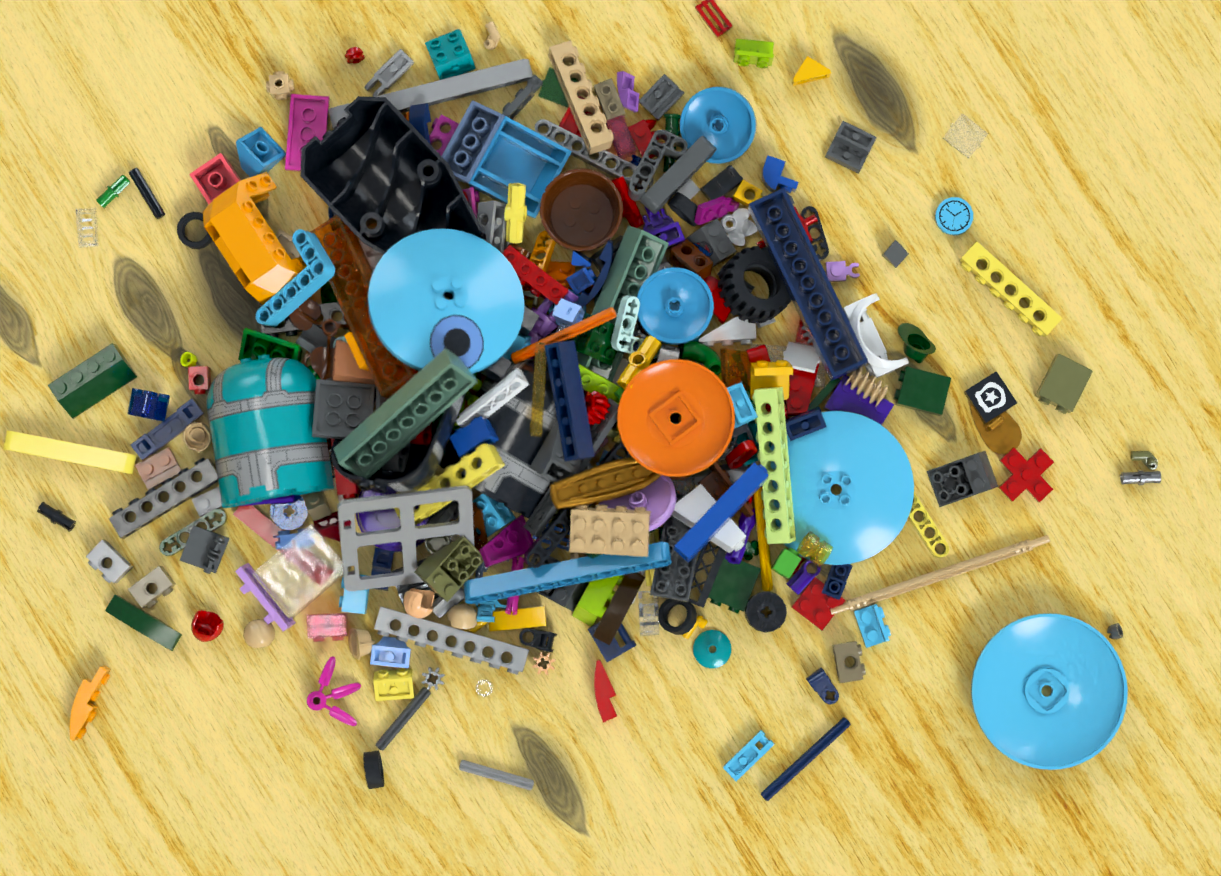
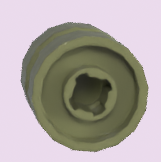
(436, 543)

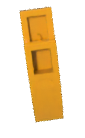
(82, 709)

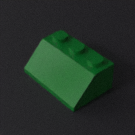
(258, 344)

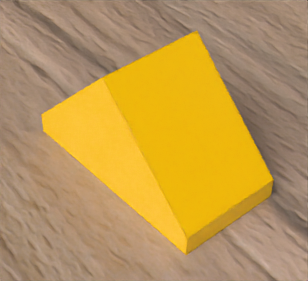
(810, 71)

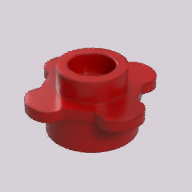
(354, 55)

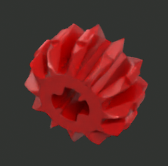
(596, 406)

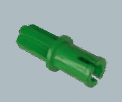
(113, 191)

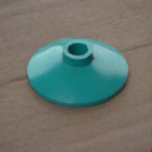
(702, 645)

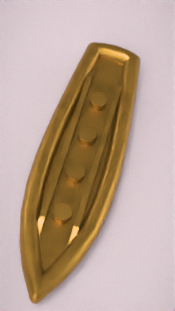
(601, 483)

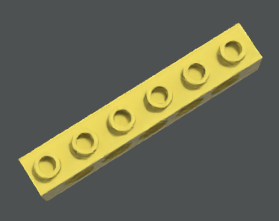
(1021, 291)
(490, 464)

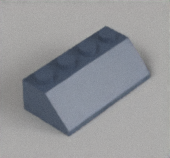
(471, 140)

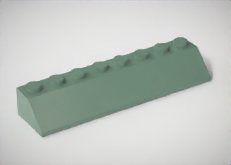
(634, 262)
(405, 414)

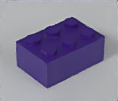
(848, 400)

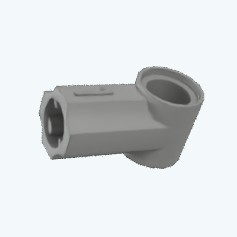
(441, 607)

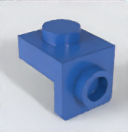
(581, 280)

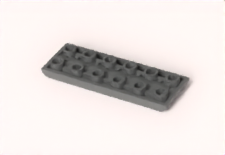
(677, 578)

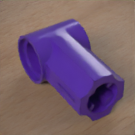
(802, 578)

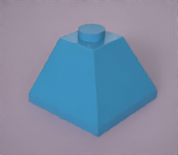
(258, 152)

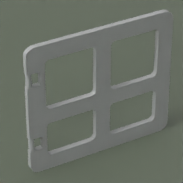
(407, 533)

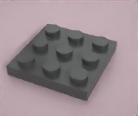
(340, 407)

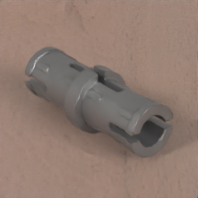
(1140, 477)

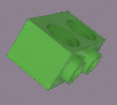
(786, 562)

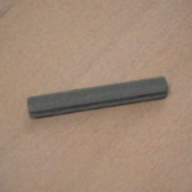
(403, 718)

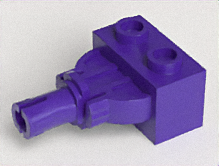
(663, 227)

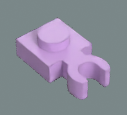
(838, 270)

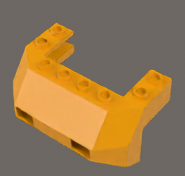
(248, 239)

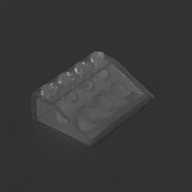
(300, 571)

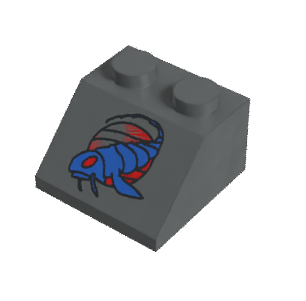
(713, 242)

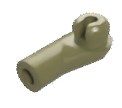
(1146, 457)

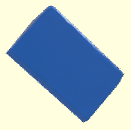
(580, 259)

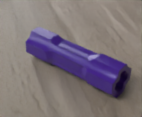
(745, 525)

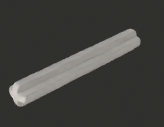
(497, 775)

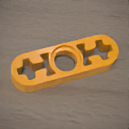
(539, 247)

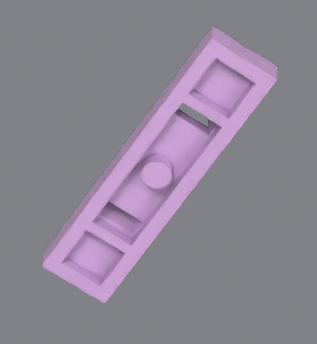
(251, 584)

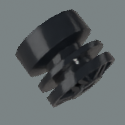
(757, 620)

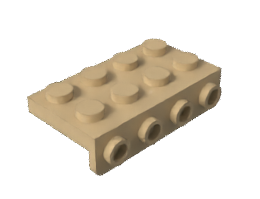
(610, 530)

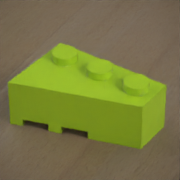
(593, 600)

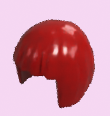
(206, 625)

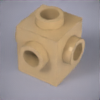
(284, 90)

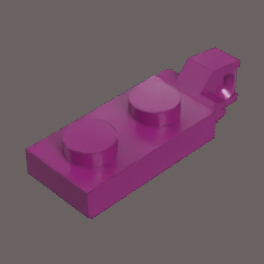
(715, 209)

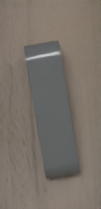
(650, 165)

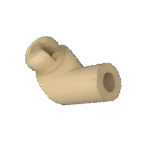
(493, 38)

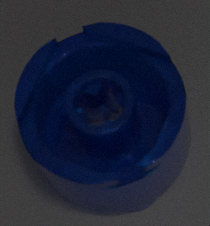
(148, 404)

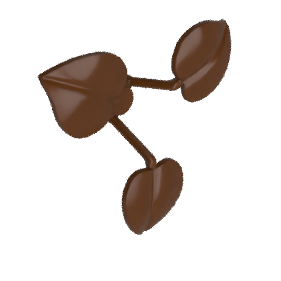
(321, 357)

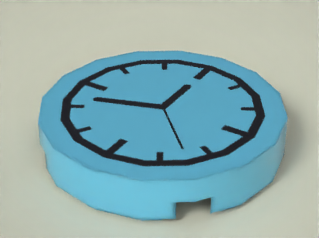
(954, 216)

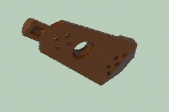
(478, 522)

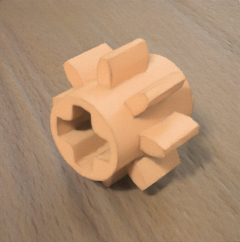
(541, 667)

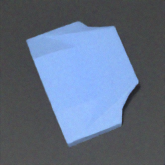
(390, 653)

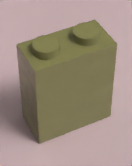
(1063, 384)

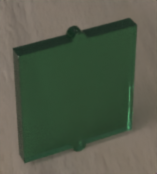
(552, 90)

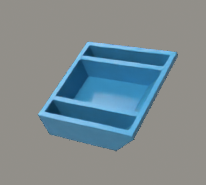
(519, 157)

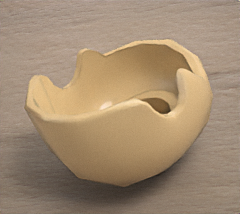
(197, 436)
(462, 616)
(259, 633)

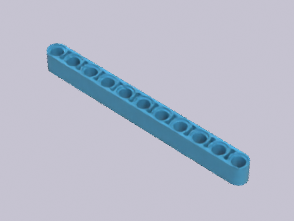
(563, 574)

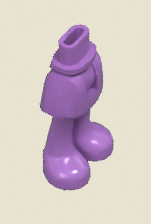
(546, 324)

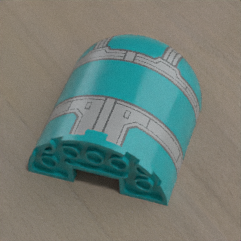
(264, 432)

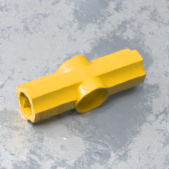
(645, 355)

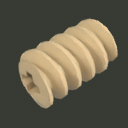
(867, 386)

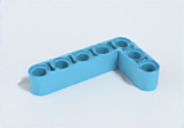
(272, 312)

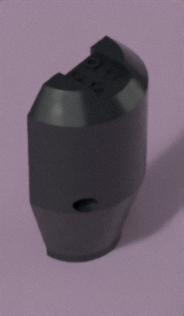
(376, 174)

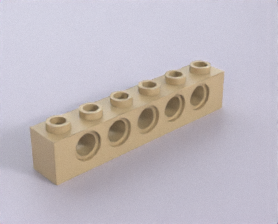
(568, 53)

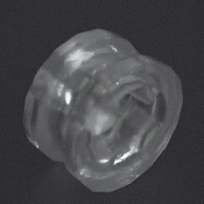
(486, 693)

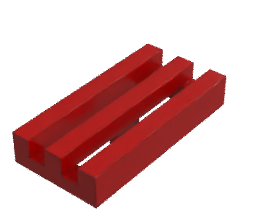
(723, 29)

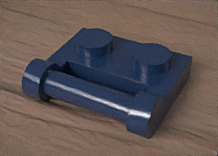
(613, 650)

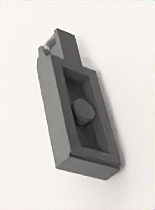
(523, 96)

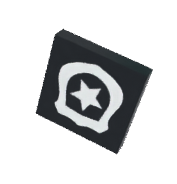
(990, 397)

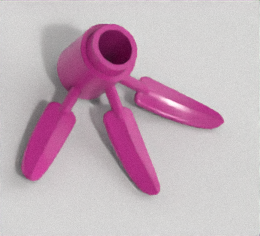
(336, 693)

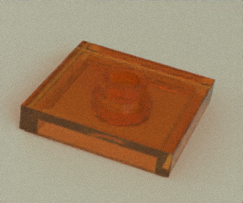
(735, 368)

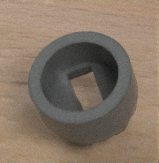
(1116, 631)

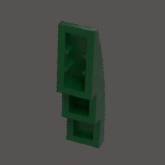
(143, 622)

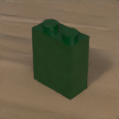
(922, 391)
(734, 585)

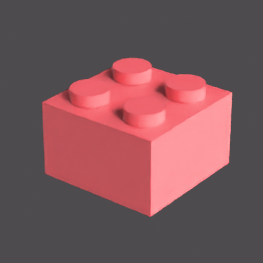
(215, 177)

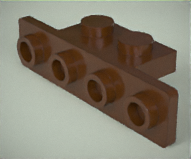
(718, 483)

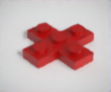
(1026, 474)

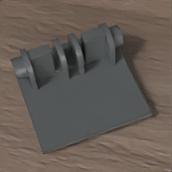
(204, 549)

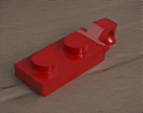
(630, 209)

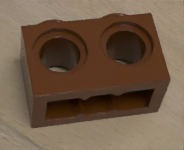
(691, 258)

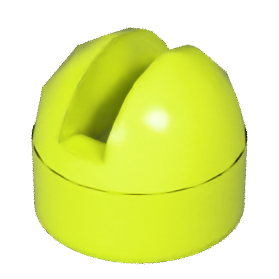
(184, 358)

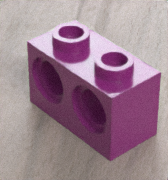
(437, 135)

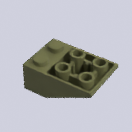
(450, 567)

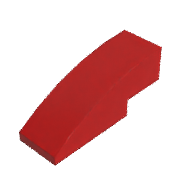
(603, 693)

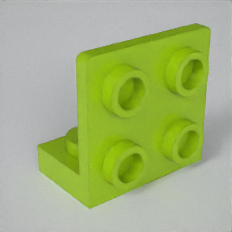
(753, 52)

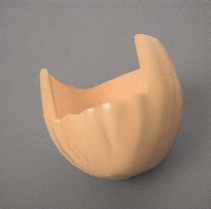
(418, 602)

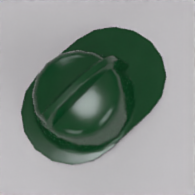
(915, 342)

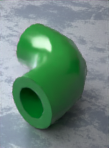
(701, 354)

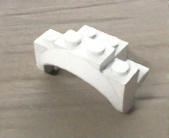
(869, 338)

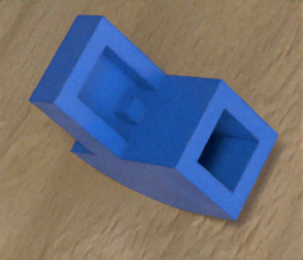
(772, 176)

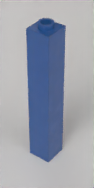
(721, 512)

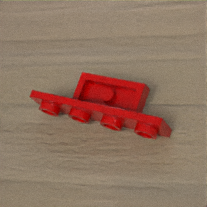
(534, 277)

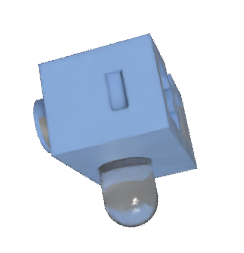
(567, 314)

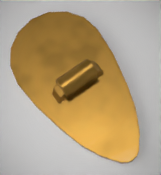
(998, 434)

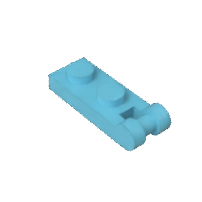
(747, 756)

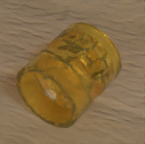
(813, 548)

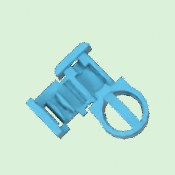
(486, 609)

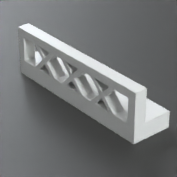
(494, 398)

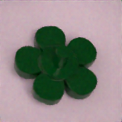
(751, 549)

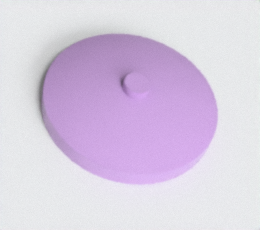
(657, 497)

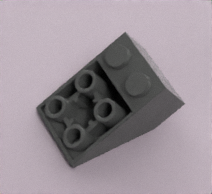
(550, 458)
(962, 478)
(565, 596)

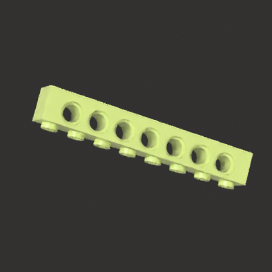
(780, 457)

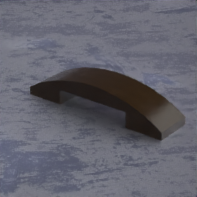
(618, 607)

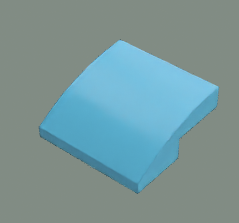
(742, 405)

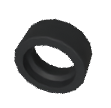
(683, 208)
(181, 231)
(689, 622)
(373, 769)

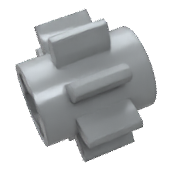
(435, 673)

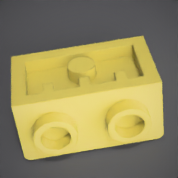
(393, 684)

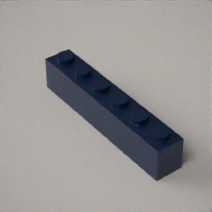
(569, 400)

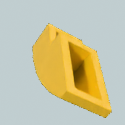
(523, 619)

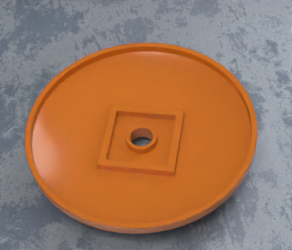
(704, 412)

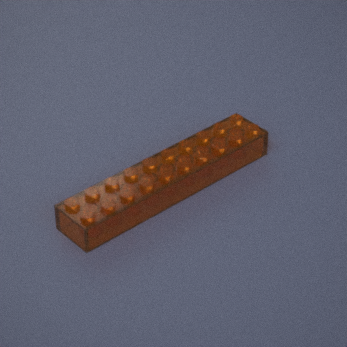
(351, 290)

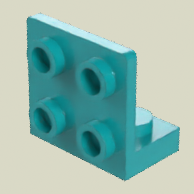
(450, 55)

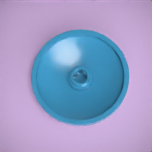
(722, 119)
(675, 306)

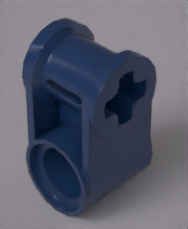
(821, 683)

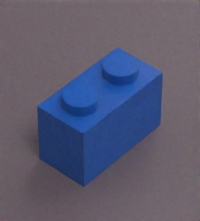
(474, 434)

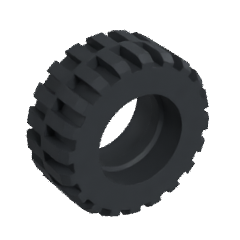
(738, 296)

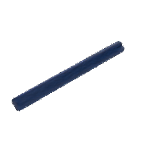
(805, 759)

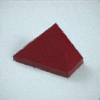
(329, 526)

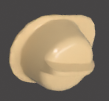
(359, 642)

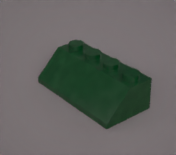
(92, 380)

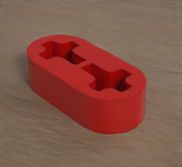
(741, 454)

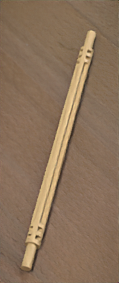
(941, 574)

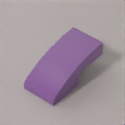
(627, 95)

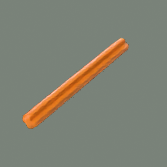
(566, 333)

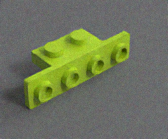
(593, 382)

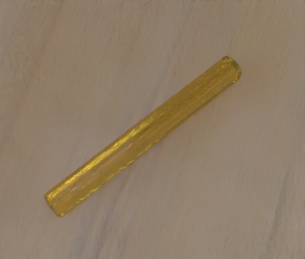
(538, 390)

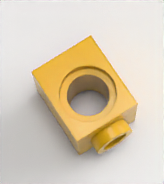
(742, 189)

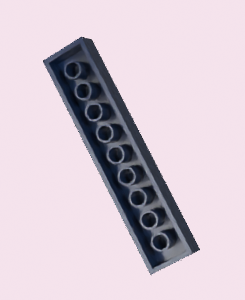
(807, 284)

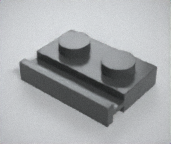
(661, 97)

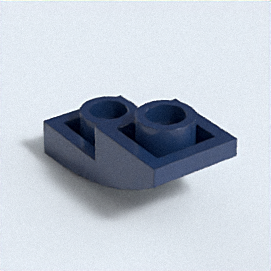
(836, 580)

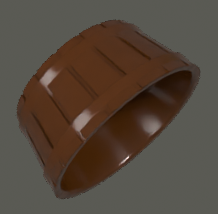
(581, 209)

